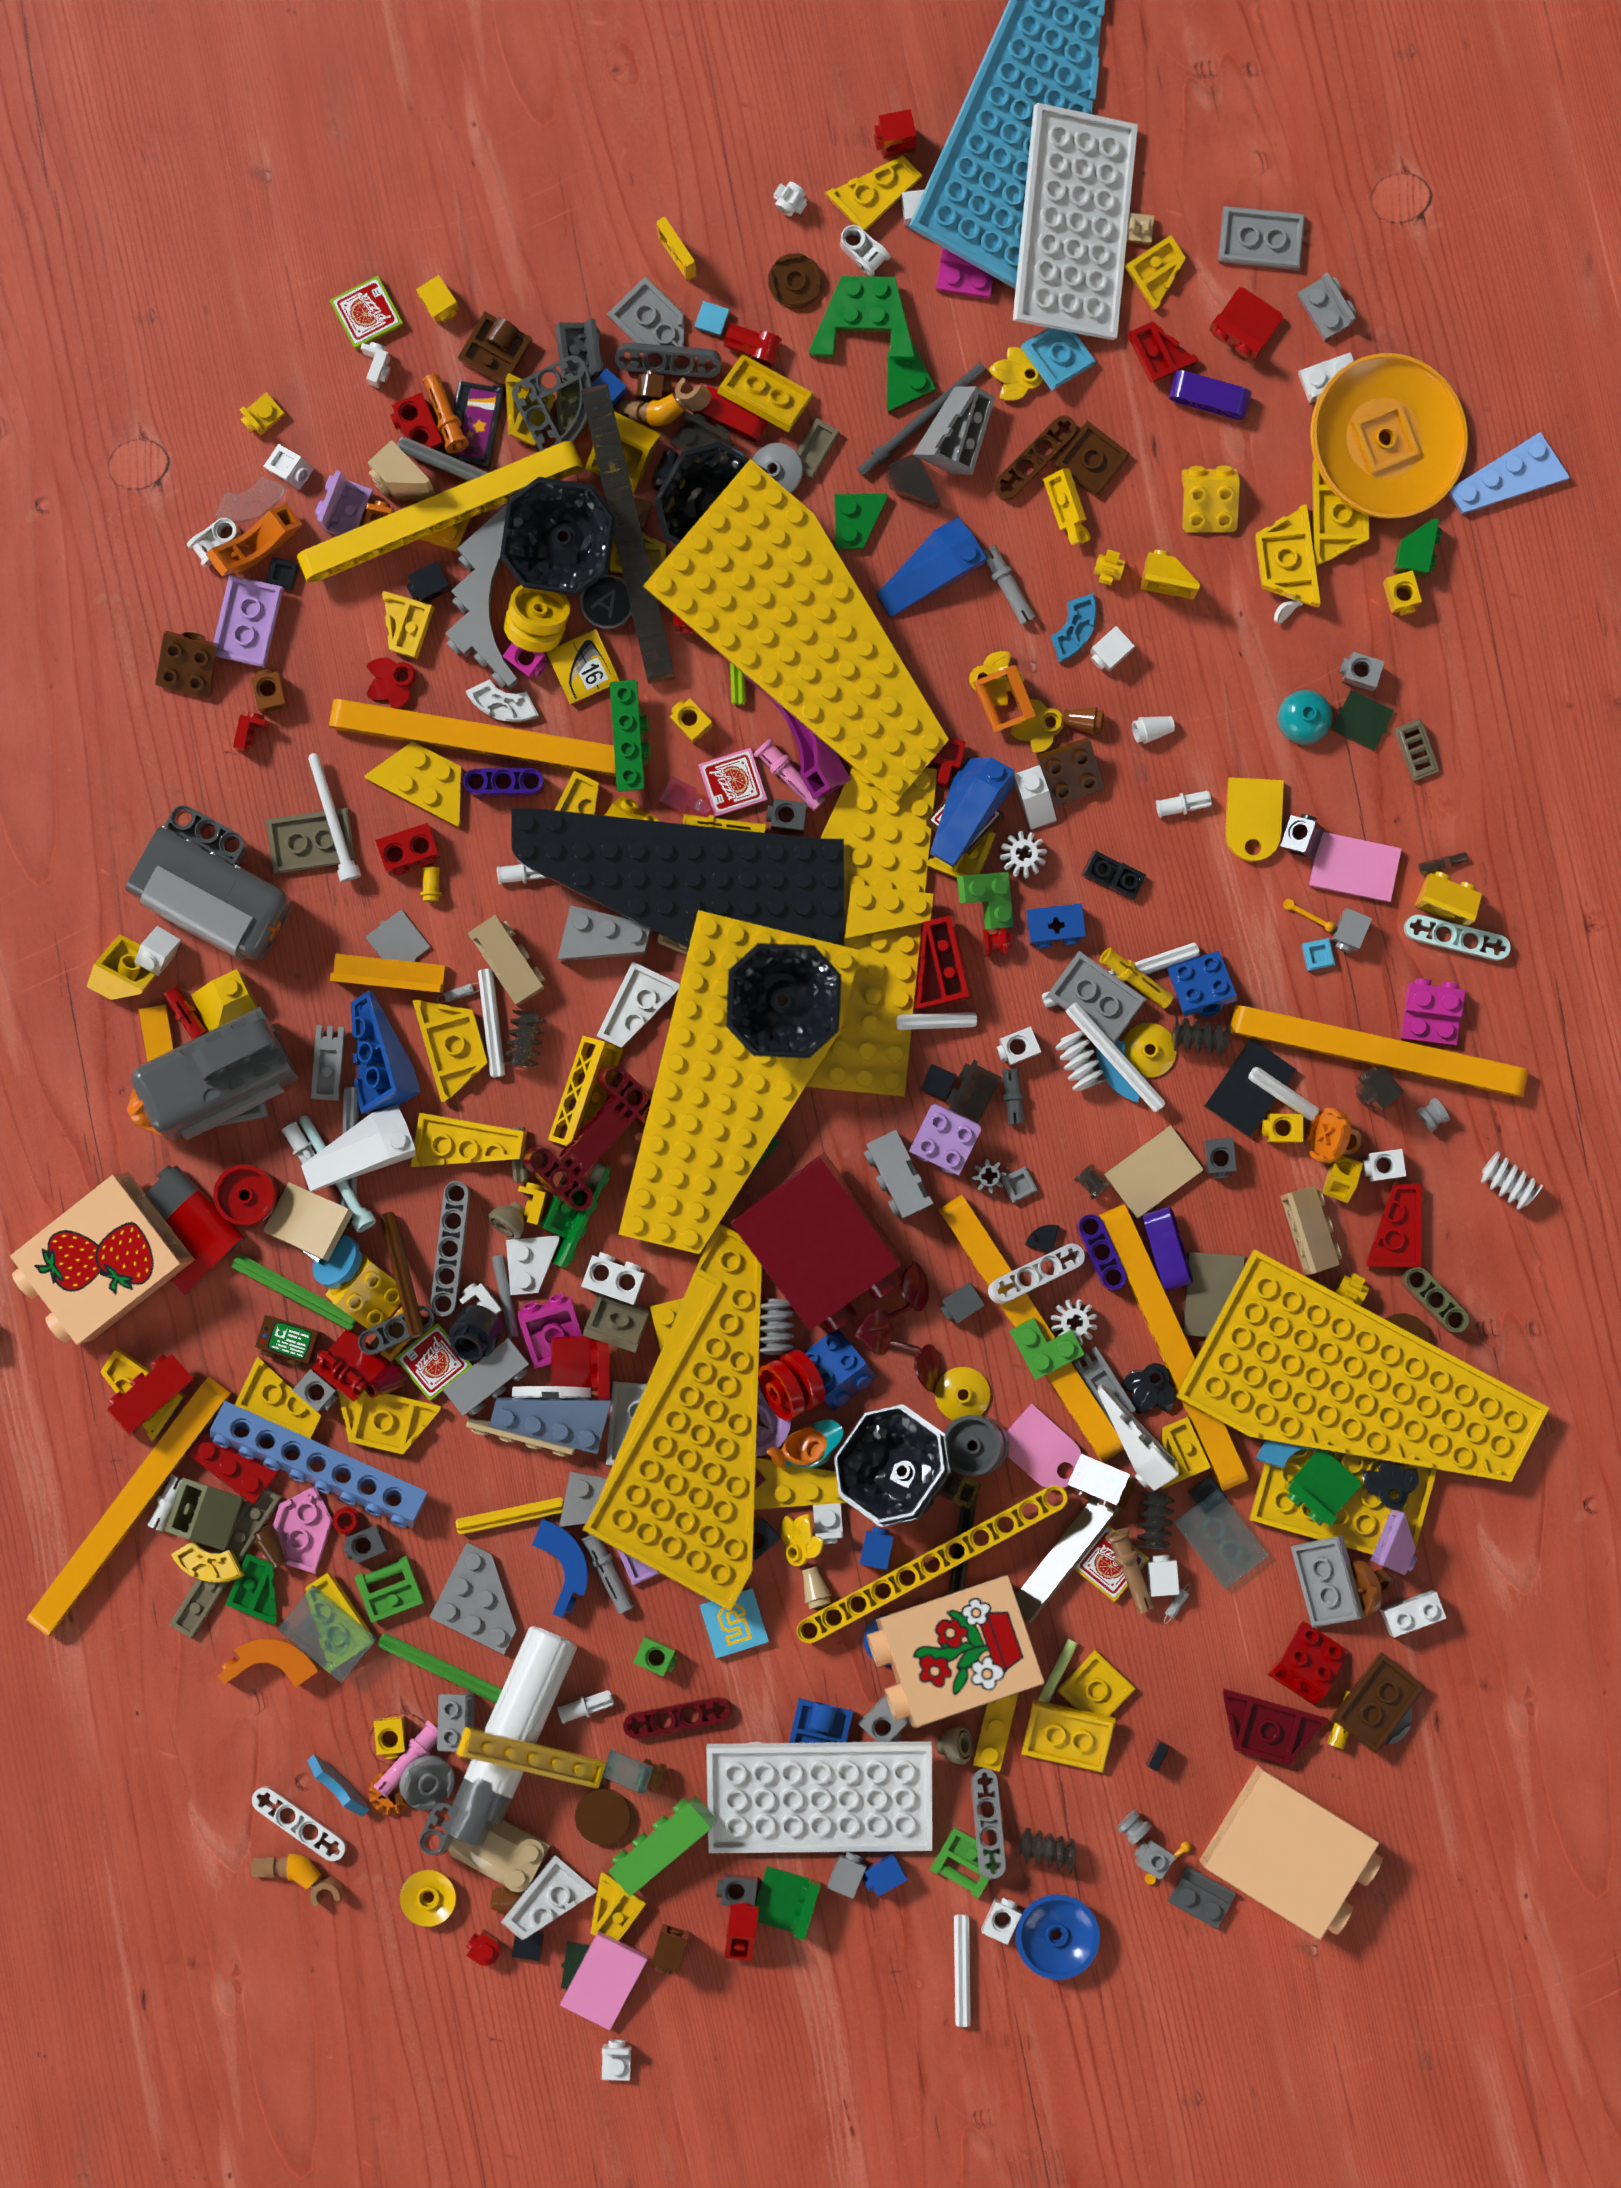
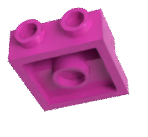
(962, 277)
(1432, 1012)
(546, 1321)

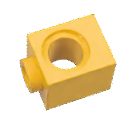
(438, 299)
(1402, 581)
(694, 731)
(1295, 1124)
(1342, 1178)
(394, 1724)

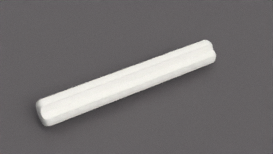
(491, 1023)
(962, 1970)

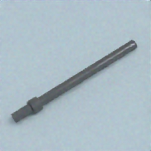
(881, 453)

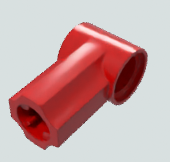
(760, 345)

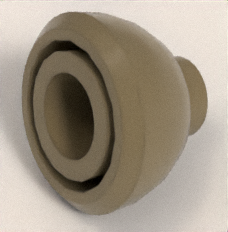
(508, 1220)
(956, 1745)

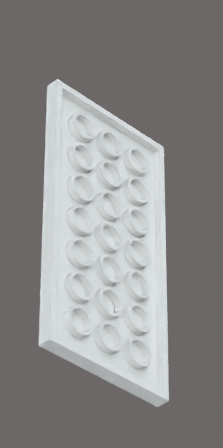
(1075, 222)
(820, 1797)

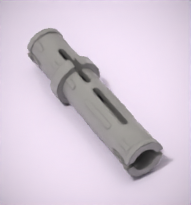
(1008, 585)
(608, 1574)

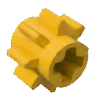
(1109, 567)
(1352, 1288)

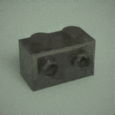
(1377, 1088)

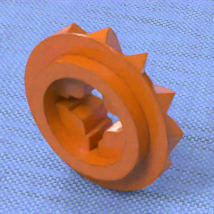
(386, 1805)

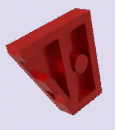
(1158, 352)

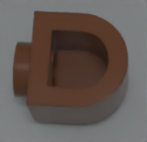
(652, 386)

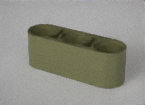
(1447, 1305)

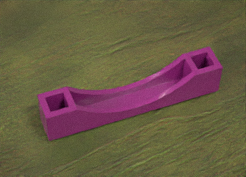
(819, 763)

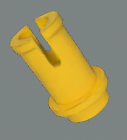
(431, 884)

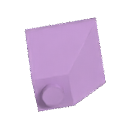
(1395, 1545)

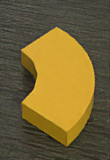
(207, 1565)

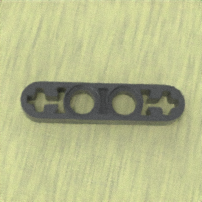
(668, 355)

